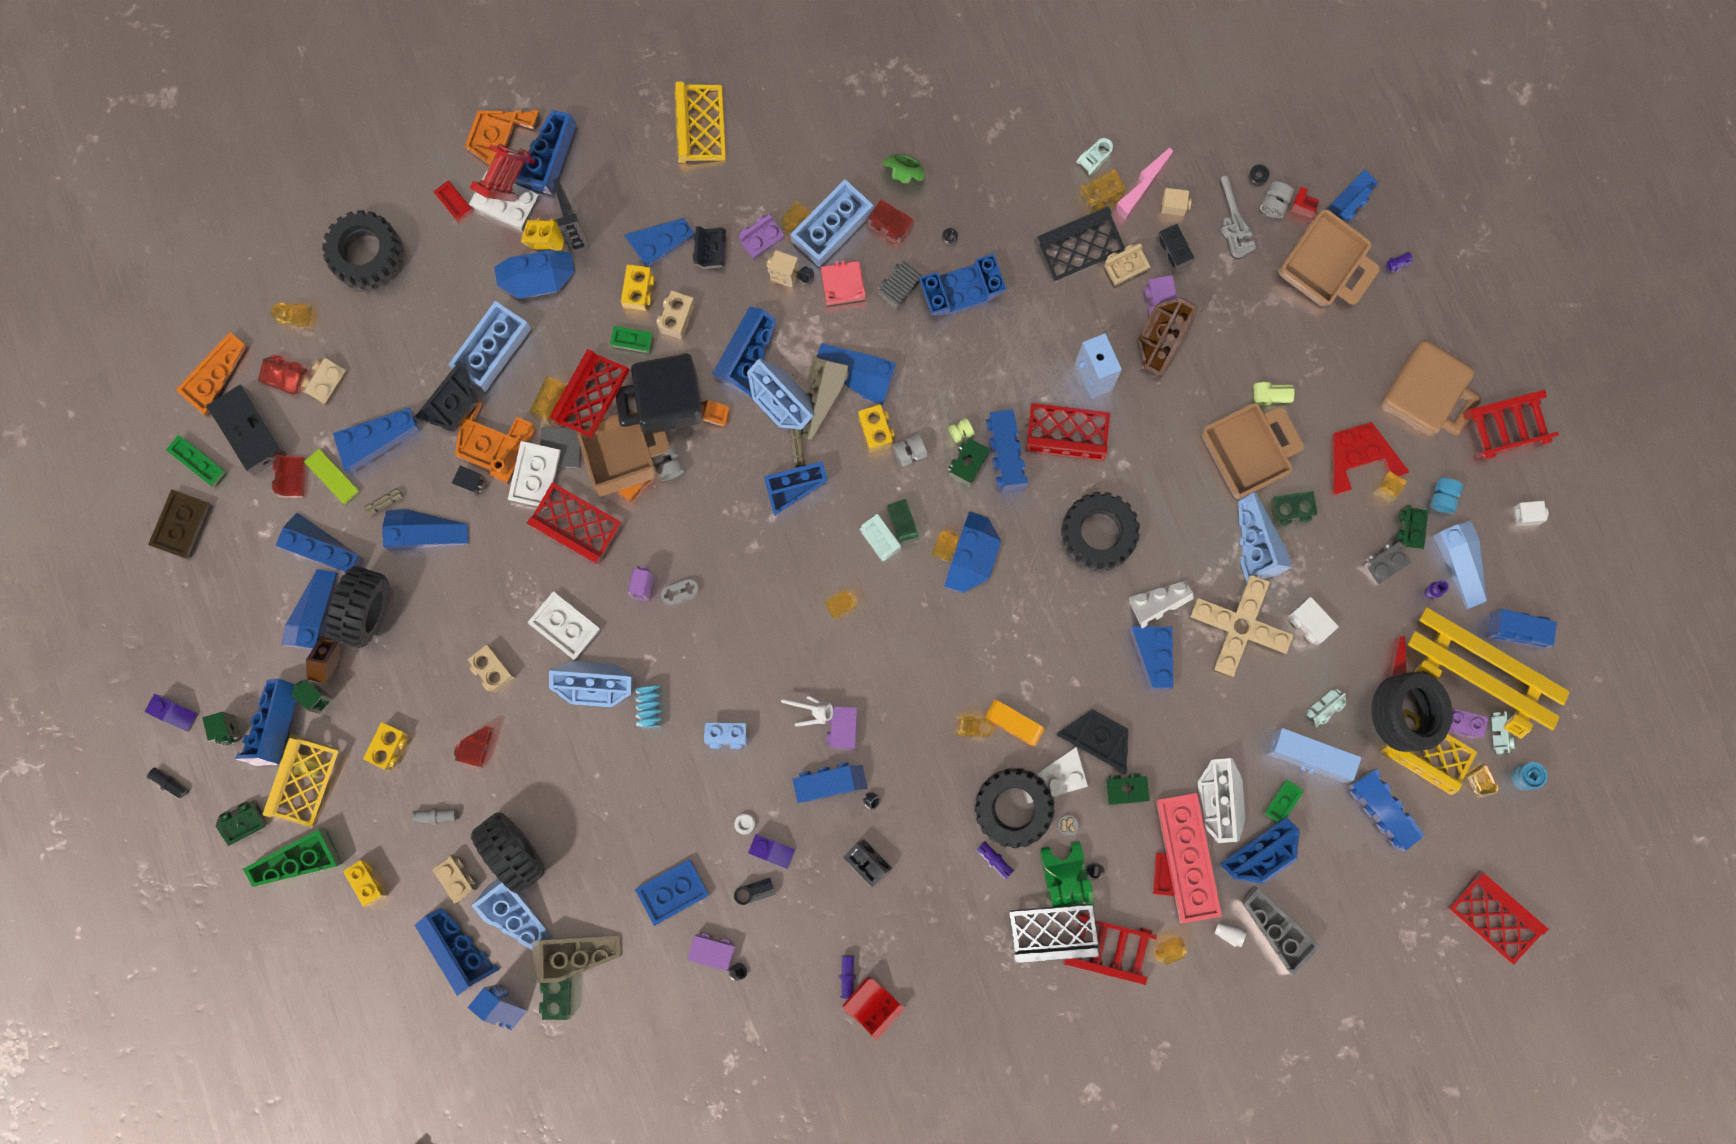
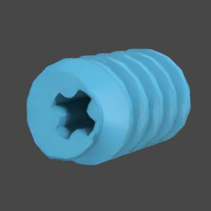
(648, 706)

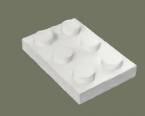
(509, 212)
(533, 473)
(564, 626)

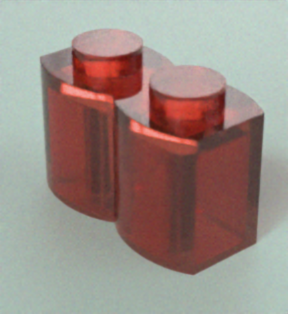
(890, 221)

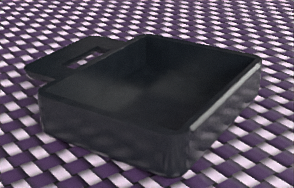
(664, 395)

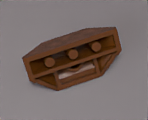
(1165, 333)

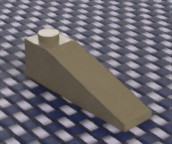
(826, 382)
(566, 957)

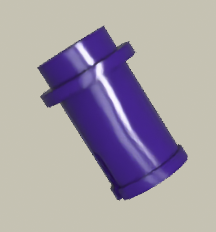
(1395, 264)

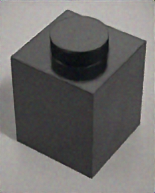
(469, 480)

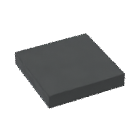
(564, 440)

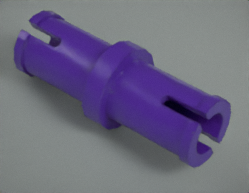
(1436, 589)
(995, 860)
(847, 976)

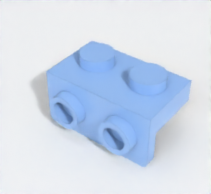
(725, 734)

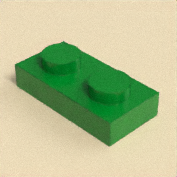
(631, 339)
(1283, 801)

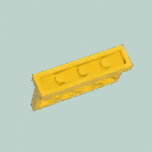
(683, 119)
(1425, 768)
(284, 772)

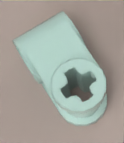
(1093, 158)

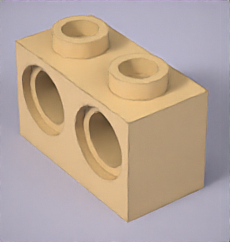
(783, 268)
(679, 315)
(493, 666)

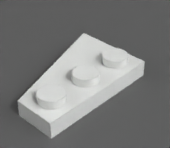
(1156, 602)
(1063, 775)

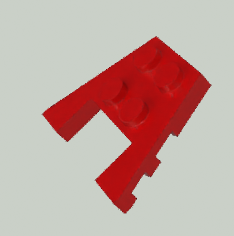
(1358, 448)

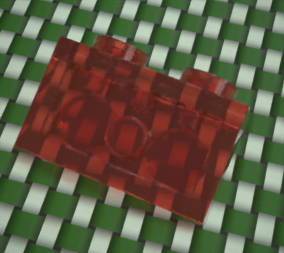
(281, 374)
(289, 477)

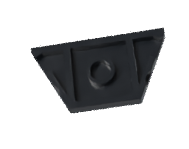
(451, 400)
(1099, 738)

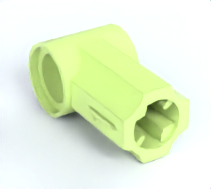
(1266, 394)

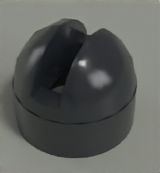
(953, 238)
(801, 275)
(872, 800)
(1092, 871)
(737, 972)

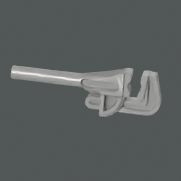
(1236, 228)

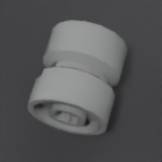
(1277, 198)
(915, 446)
(671, 468)

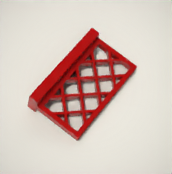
(577, 389)
(1062, 446)
(565, 538)
(1510, 904)

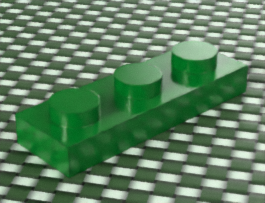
(195, 461)

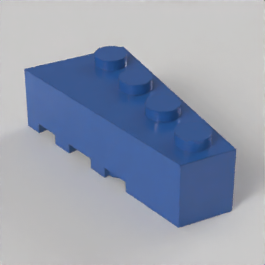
(549, 153)
(370, 439)
(1007, 451)
(270, 725)

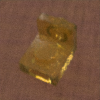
(945, 545)

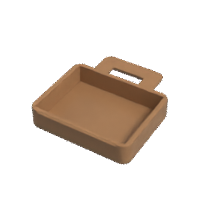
(1326, 260)
(1430, 389)
(1249, 450)
(619, 455)

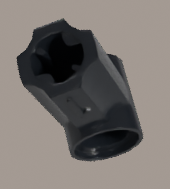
(756, 890)

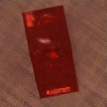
(474, 748)

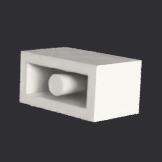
(1313, 621)

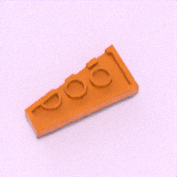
(212, 373)

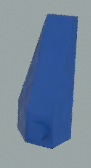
(867, 374)
(418, 530)
(310, 614)

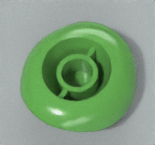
(905, 168)

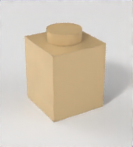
(1175, 201)

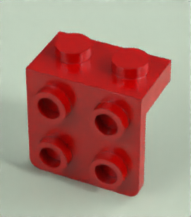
(873, 1007)

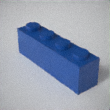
(745, 349)
(311, 542)
(1386, 810)
(454, 951)

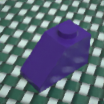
(171, 712)
(771, 851)

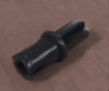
(166, 783)

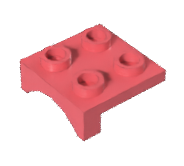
(843, 282)

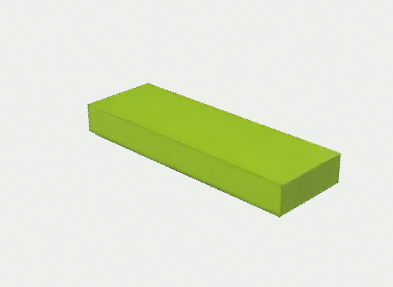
(332, 476)

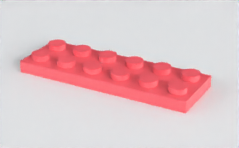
(1188, 858)

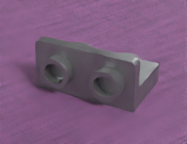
(1387, 563)

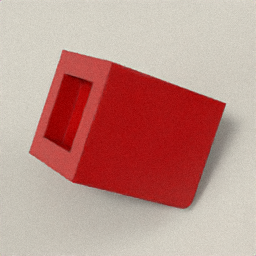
(1304, 204)

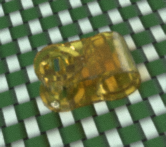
(295, 314)
(972, 727)

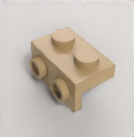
(1126, 264)
(322, 379)

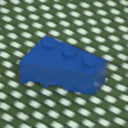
(1521, 628)
(1155, 653)
(829, 782)

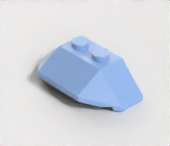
(779, 396)
(590, 683)

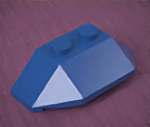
(534, 273)
(974, 554)
(1266, 854)

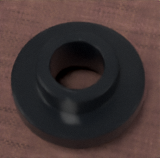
(1261, 169)

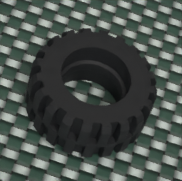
(352, 228)
(1118, 512)
(357, 606)
(992, 825)
(507, 853)

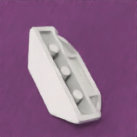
(1222, 800)

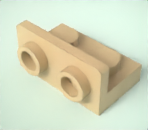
(454, 879)

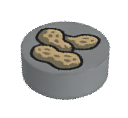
(1067, 825)

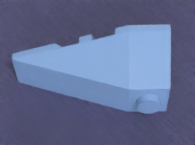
(1262, 546)

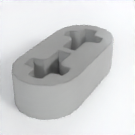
(678, 587)

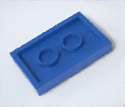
(672, 892)

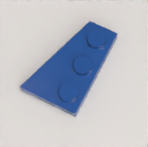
(658, 241)

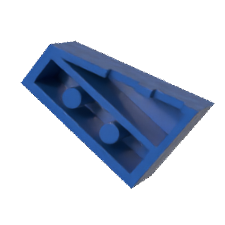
(794, 484)
(496, 1006)

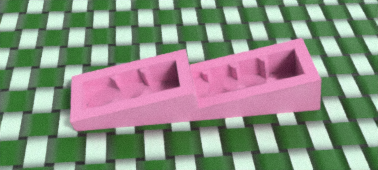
(1147, 176)

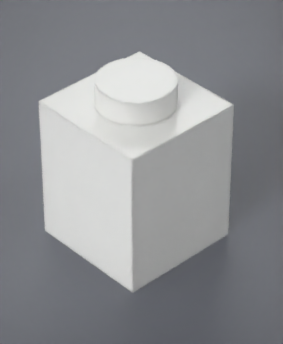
(1531, 513)

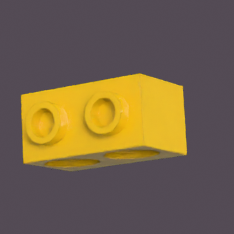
(543, 235)
(633, 287)
(872, 429)
(380, 743)
(365, 883)

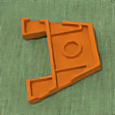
(496, 128)
(483, 445)

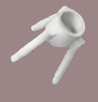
(822, 710)

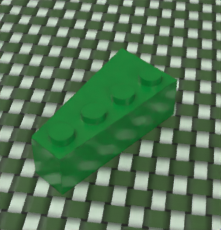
(298, 858)

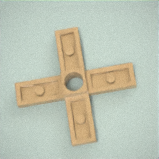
(1256, 632)

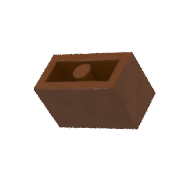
(322, 660)

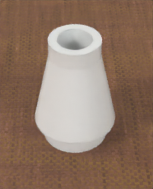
(1231, 934)

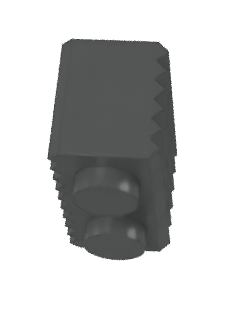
(899, 285)

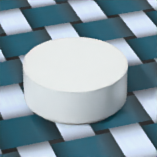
(744, 824)

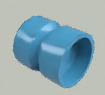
(1446, 496)
(1529, 776)

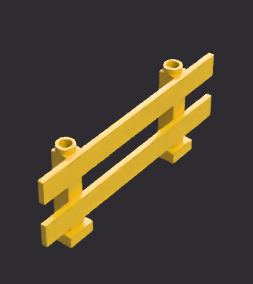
(1524, 703)

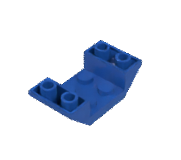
(963, 287)

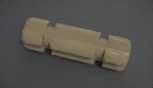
(797, 447)
(383, 501)

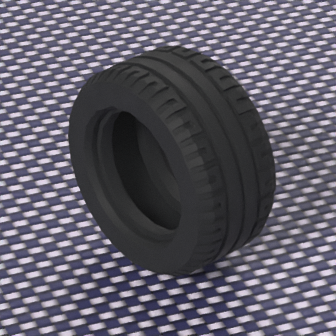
(1434, 709)

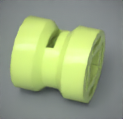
(961, 430)

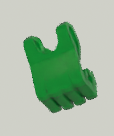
(1067, 878)

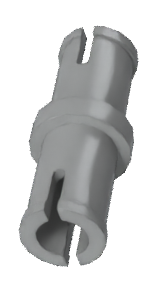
(434, 816)

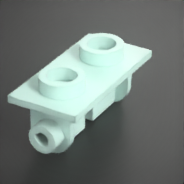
(1321, 714)
(1503, 741)

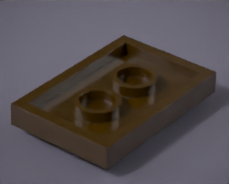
(179, 524)

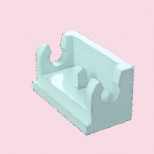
(880, 537)

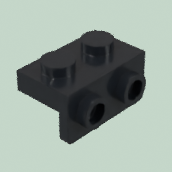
(709, 247)

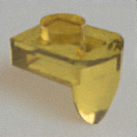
(1482, 781)

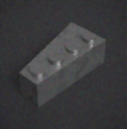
(1286, 938)

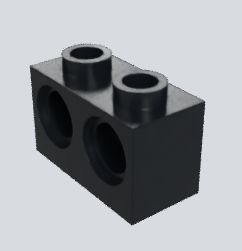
(1175, 248)
(867, 863)

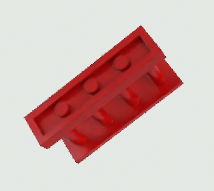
(502, 173)
(1515, 405)
(1115, 969)

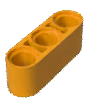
(1014, 723)

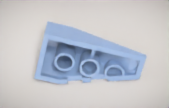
(1463, 558)
(510, 914)

